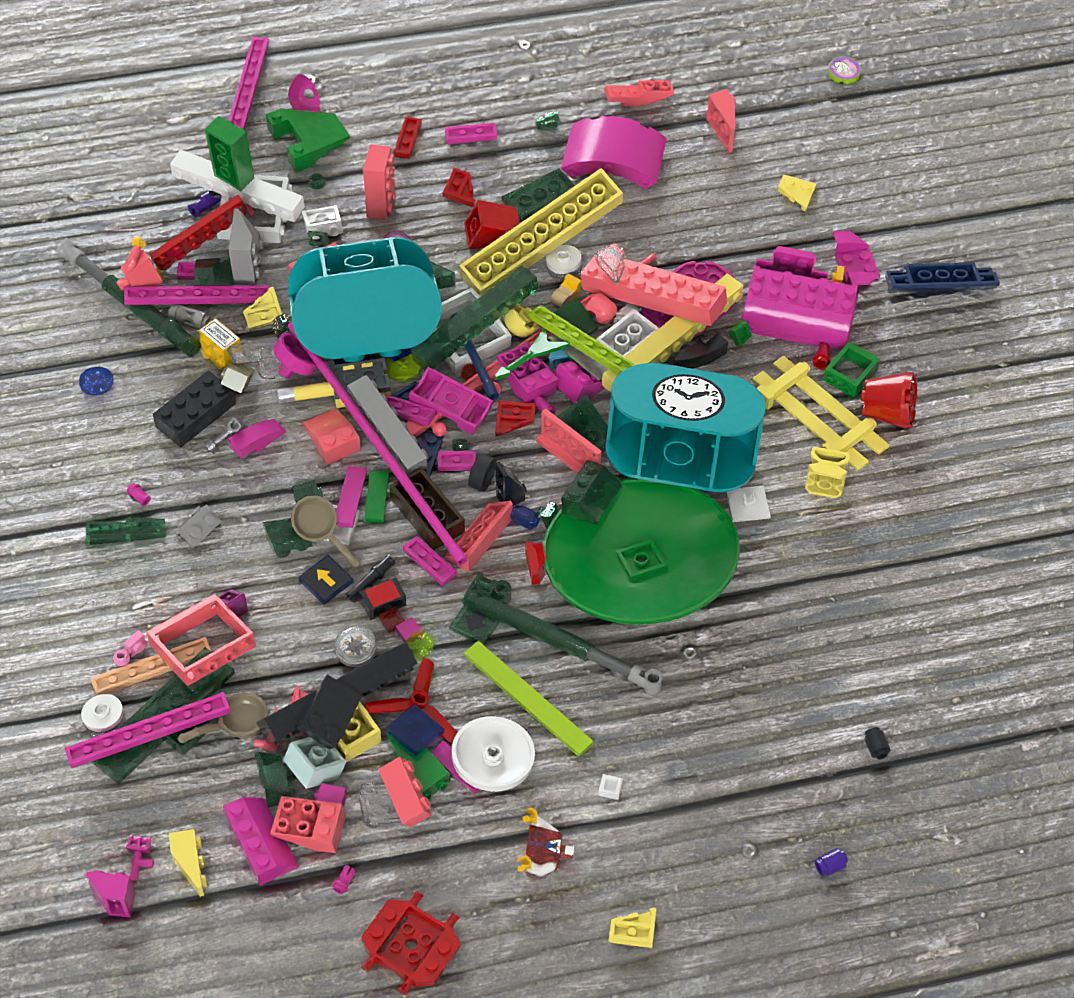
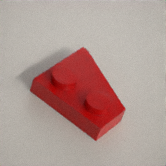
(459, 188)
(513, 416)

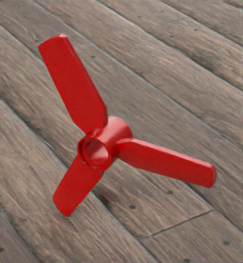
(418, 697)

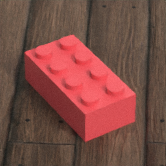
(379, 182)

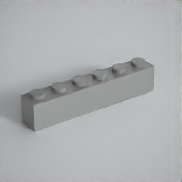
(387, 425)

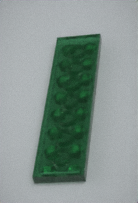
(169, 697)

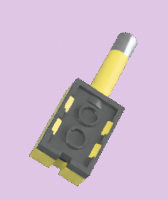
(346, 374)

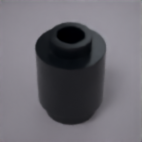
(877, 743)

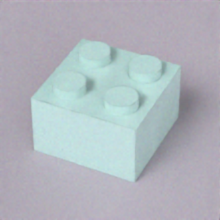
(313, 762)

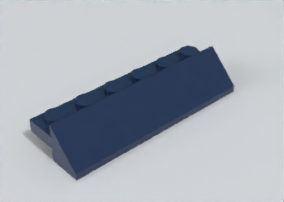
(941, 278)

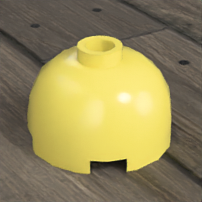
(519, 323)

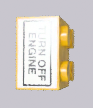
(215, 341)

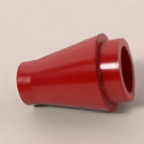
(822, 357)

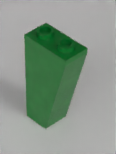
(427, 768)

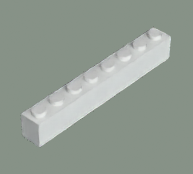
(256, 194)

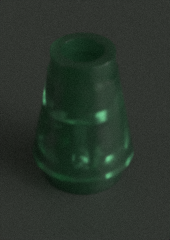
(549, 120)

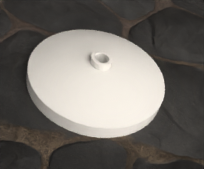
(493, 753)

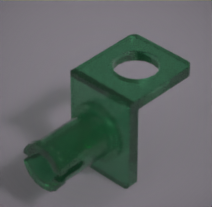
(324, 236)

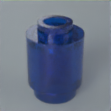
(525, 517)

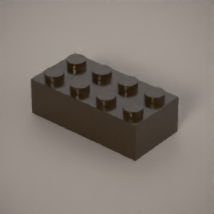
(437, 501)

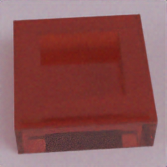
(391, 619)

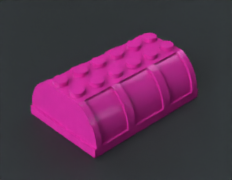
(800, 308)

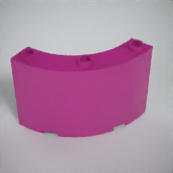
(617, 147)

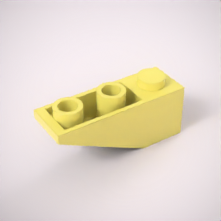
(185, 854)

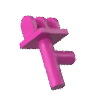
(137, 851)

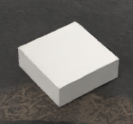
(610, 786)

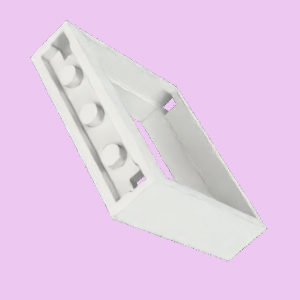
(266, 234)
(502, 342)

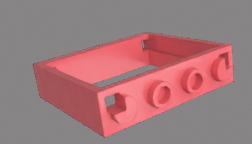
(188, 620)

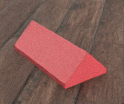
(483, 532)

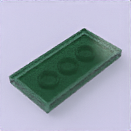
(537, 194)

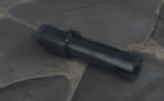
(377, 572)

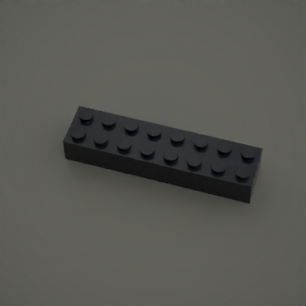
(361, 680)

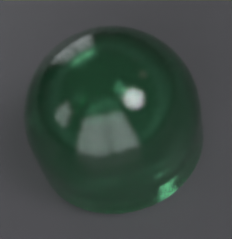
(461, 445)

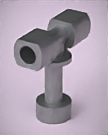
(233, 426)

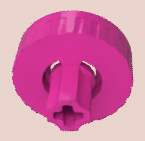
(293, 356)

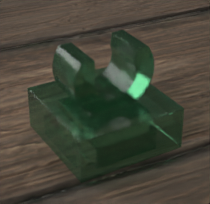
(548, 513)

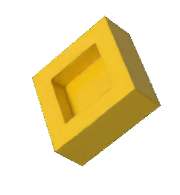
(838, 276)

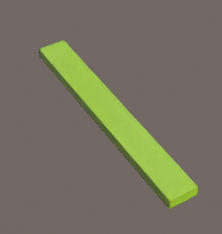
(579, 340)
(528, 698)

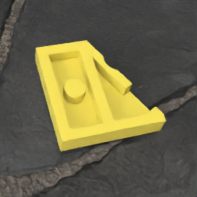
(797, 190)
(263, 310)
(634, 929)

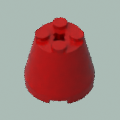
(891, 399)

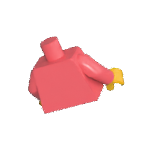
(139, 268)

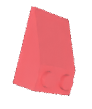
(722, 116)
(333, 435)

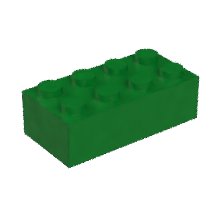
(229, 153)

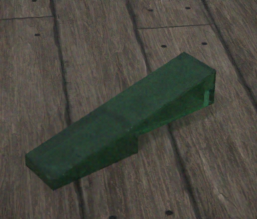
(132, 529)

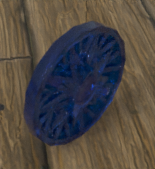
(96, 381)

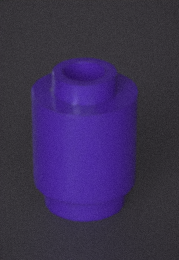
(831, 862)

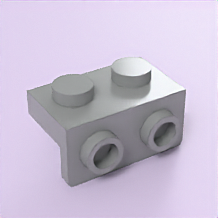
(198, 526)

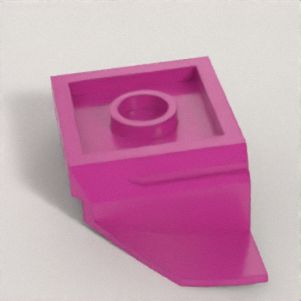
(856, 259)
(793, 260)

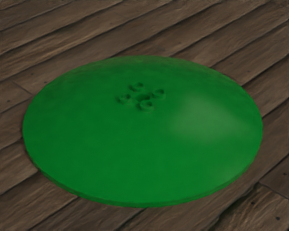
(677, 530)

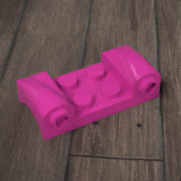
(452, 400)

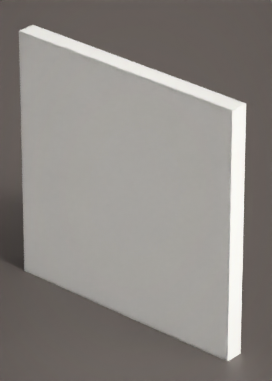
(748, 504)

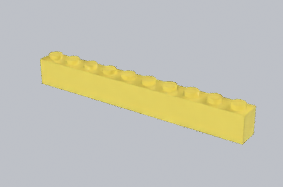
(673, 334)

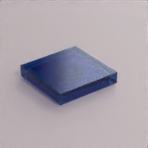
(415, 730)

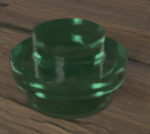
(317, 181)

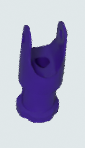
(204, 203)

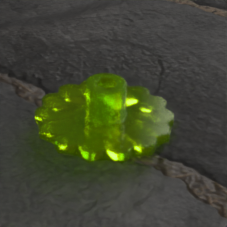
(420, 644)

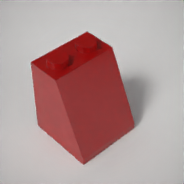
(488, 223)

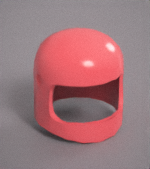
(603, 308)

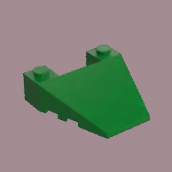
(314, 131)

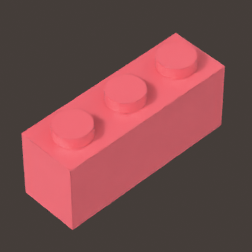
(405, 791)

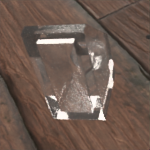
(612, 261)

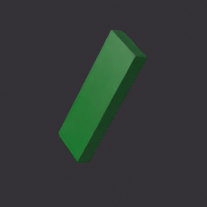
(376, 496)

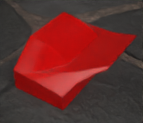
(535, 559)

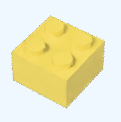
(360, 735)

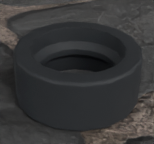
(482, 472)

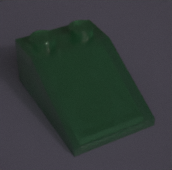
(587, 422)

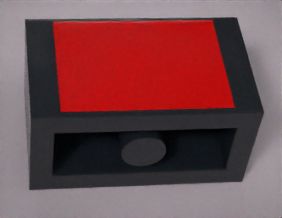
(382, 598)

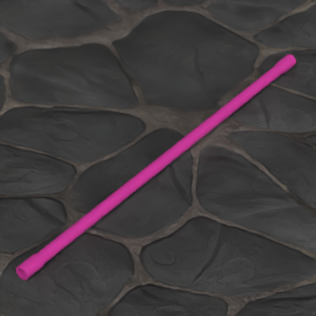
(454, 549)

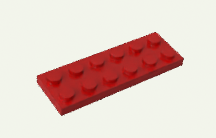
(197, 234)

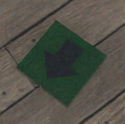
(473, 625)

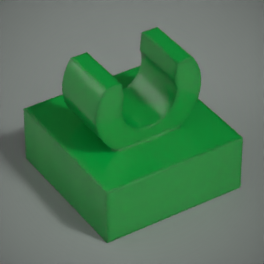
(740, 333)

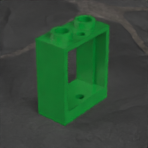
(857, 356)

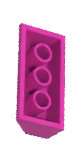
(251, 825)

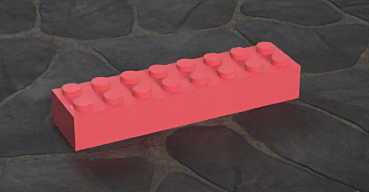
(659, 291)

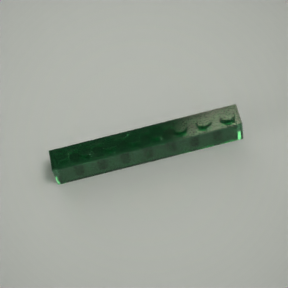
(475, 318)

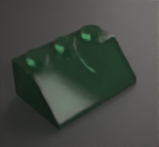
(590, 493)

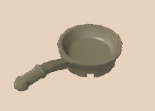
(315, 520)
(241, 722)

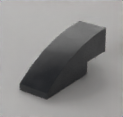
(702, 353)

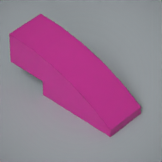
(255, 437)

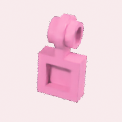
(132, 646)

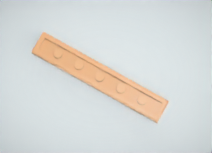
(145, 668)

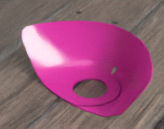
(297, 88)

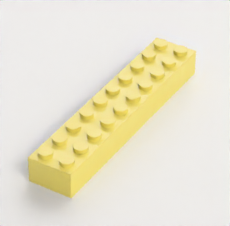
(542, 232)

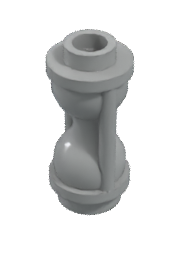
(181, 315)

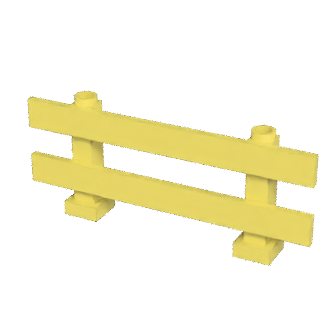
(797, 374)

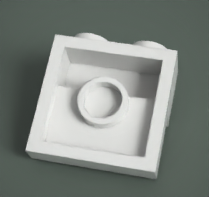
(323, 220)

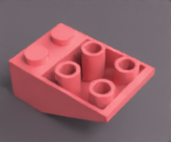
(309, 823)

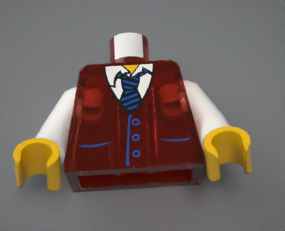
(543, 846)

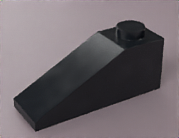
(508, 486)

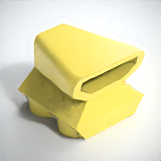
(827, 472)

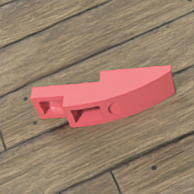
(643, 93)

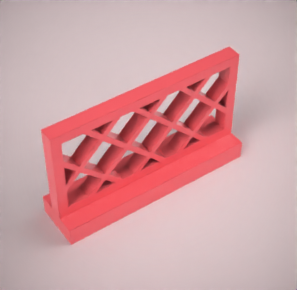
(560, 443)

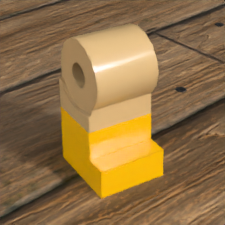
(567, 291)

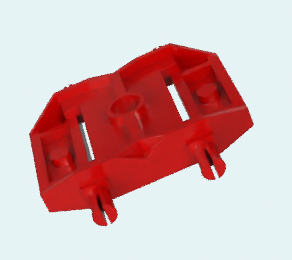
(434, 941)

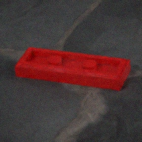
(407, 137)

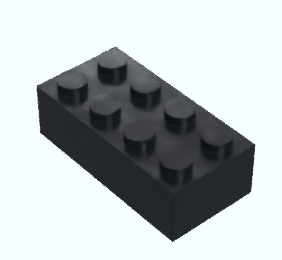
(194, 409)

